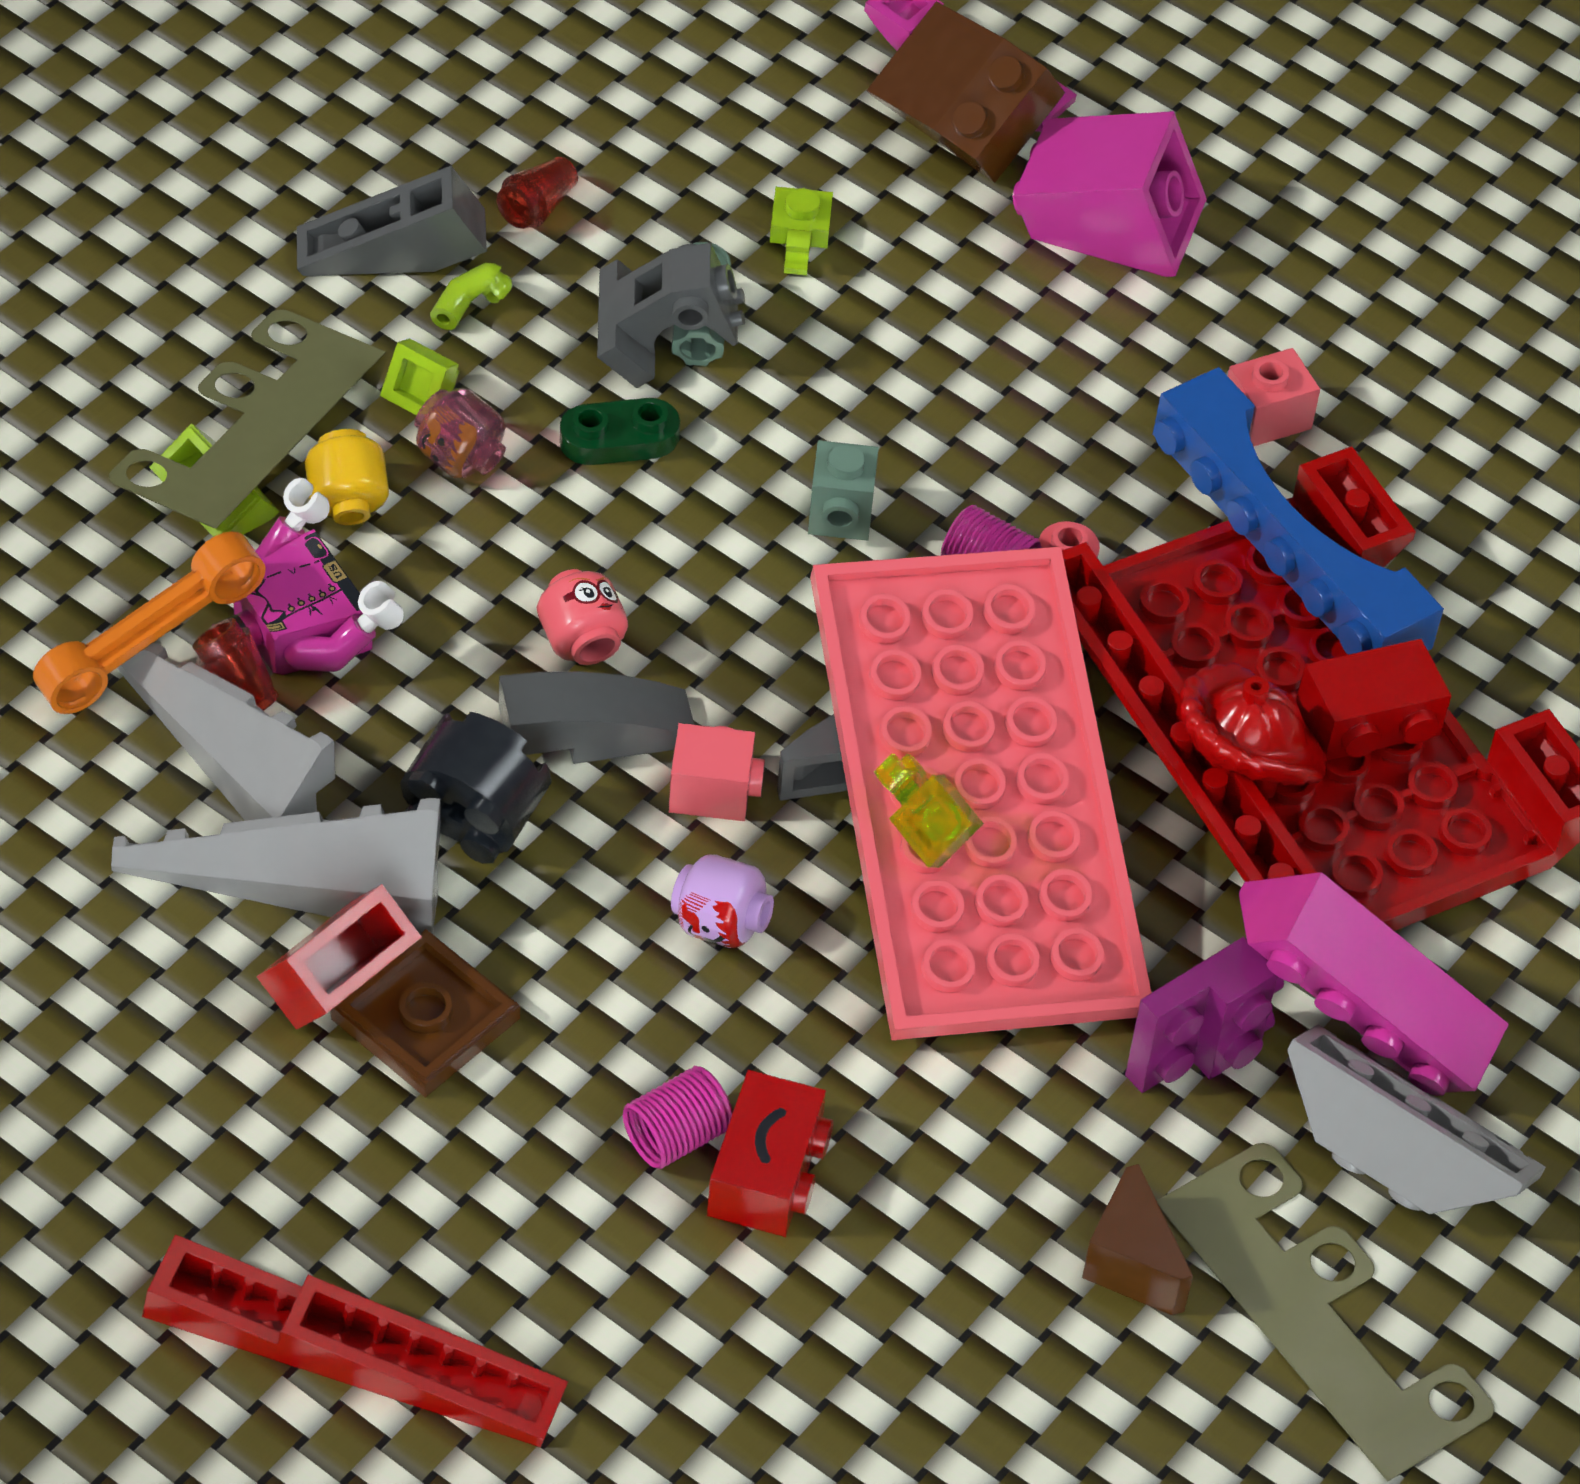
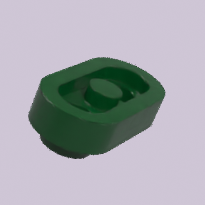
(619, 431)

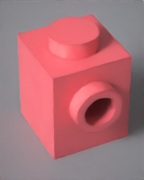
(1281, 392)
(714, 772)

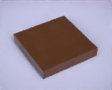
(426, 1013)

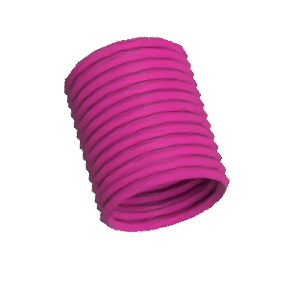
(980, 532)
(677, 1117)

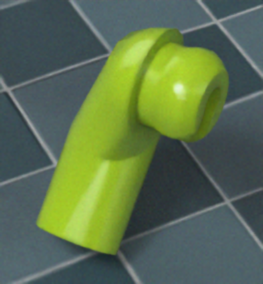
(463, 289)

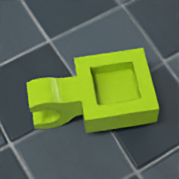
(800, 222)

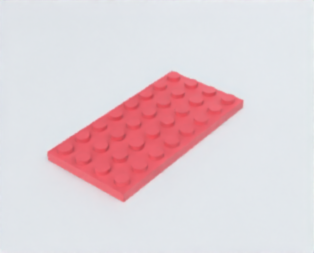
(987, 684)

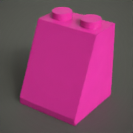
(1113, 189)

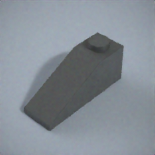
(397, 231)

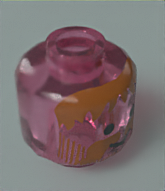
(460, 433)

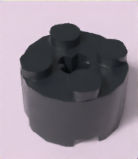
(481, 783)

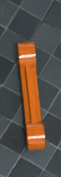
(76, 672)

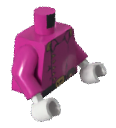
(306, 606)

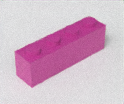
(1371, 980)

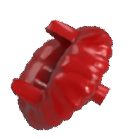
(1250, 728)

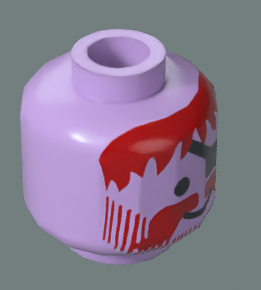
(721, 901)

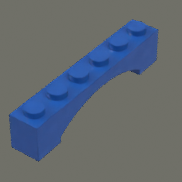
(1363, 604)

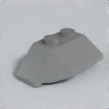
(1399, 1133)

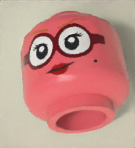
(582, 616)

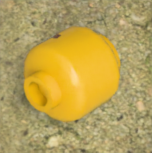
(349, 474)

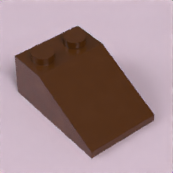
(967, 89)

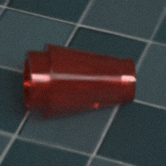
(533, 194)
(235, 657)

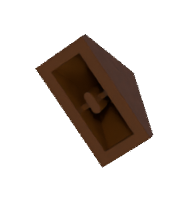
(1136, 1249)

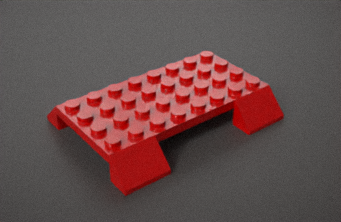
(1391, 828)

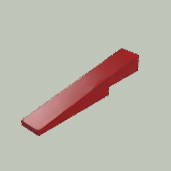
(350, 1341)

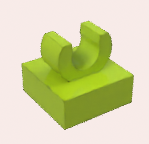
(417, 375)

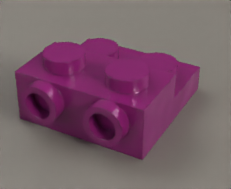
(1204, 1018)

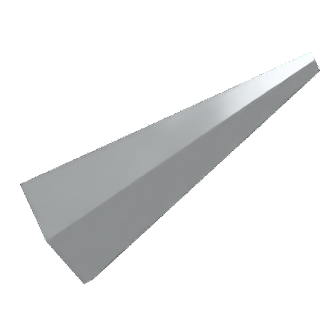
(246, 753)
(304, 860)

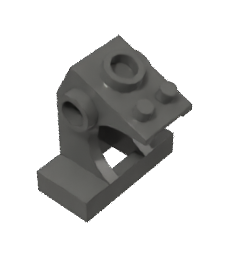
(677, 289)

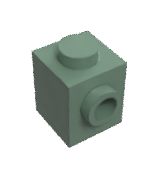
(843, 490)

